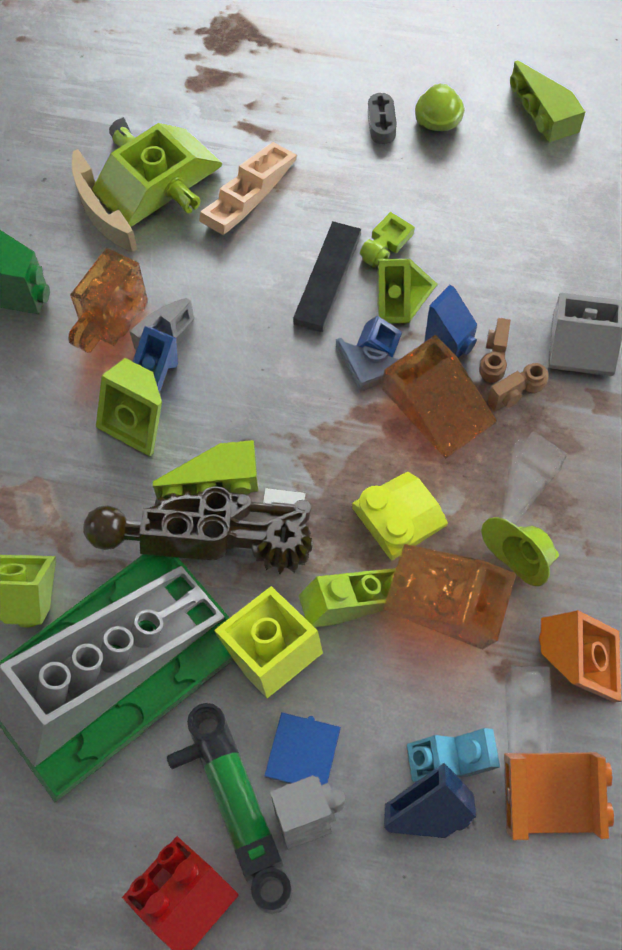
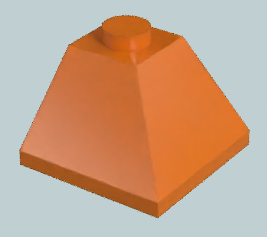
(583, 652)

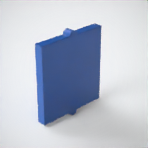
(302, 749)

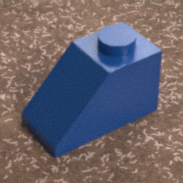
(451, 322)

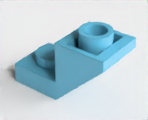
(463, 754)

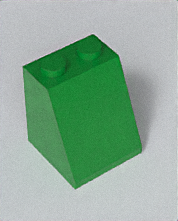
(21, 277)

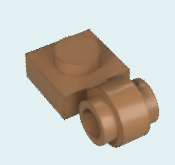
(494, 364)
(509, 390)

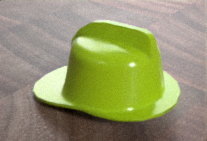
(521, 548)

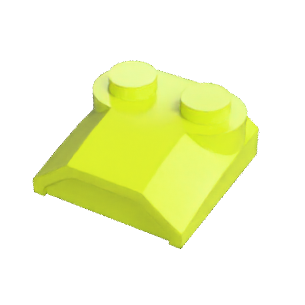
(399, 513)

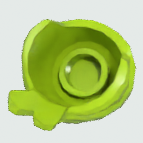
(439, 108)

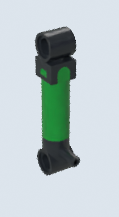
(236, 803)

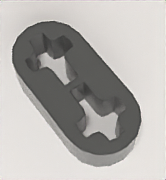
(378, 118)

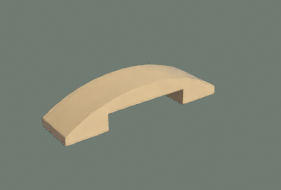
(111, 225)

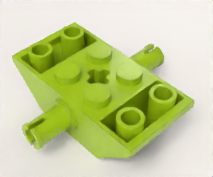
(153, 171)

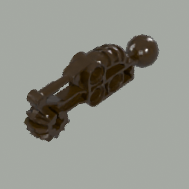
(205, 516)

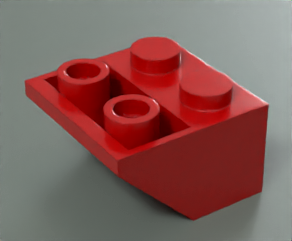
(179, 896)

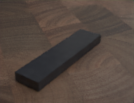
(327, 276)

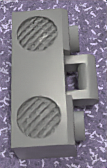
(306, 810)

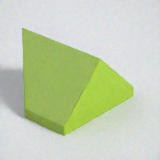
(401, 289)

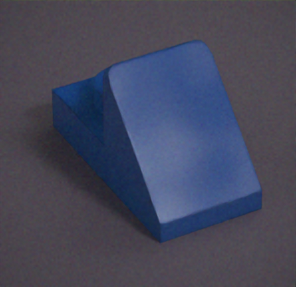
(156, 353)

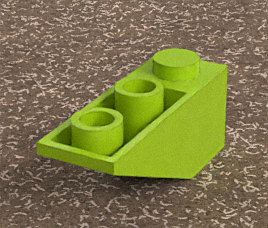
(548, 102)
(224, 465)
(345, 596)

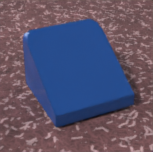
(380, 336)

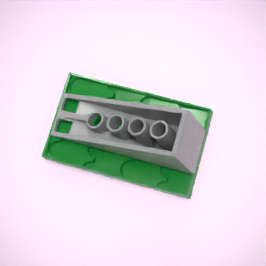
(109, 670)

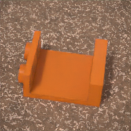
(557, 794)

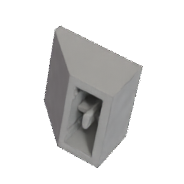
(586, 334)

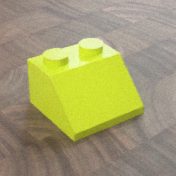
(270, 641)

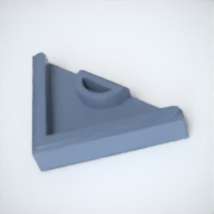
(364, 363)

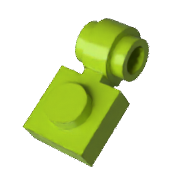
(390, 234)

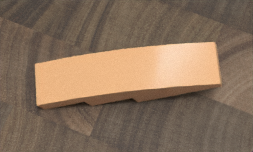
(248, 189)

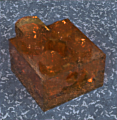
(107, 301)

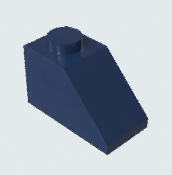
(431, 806)

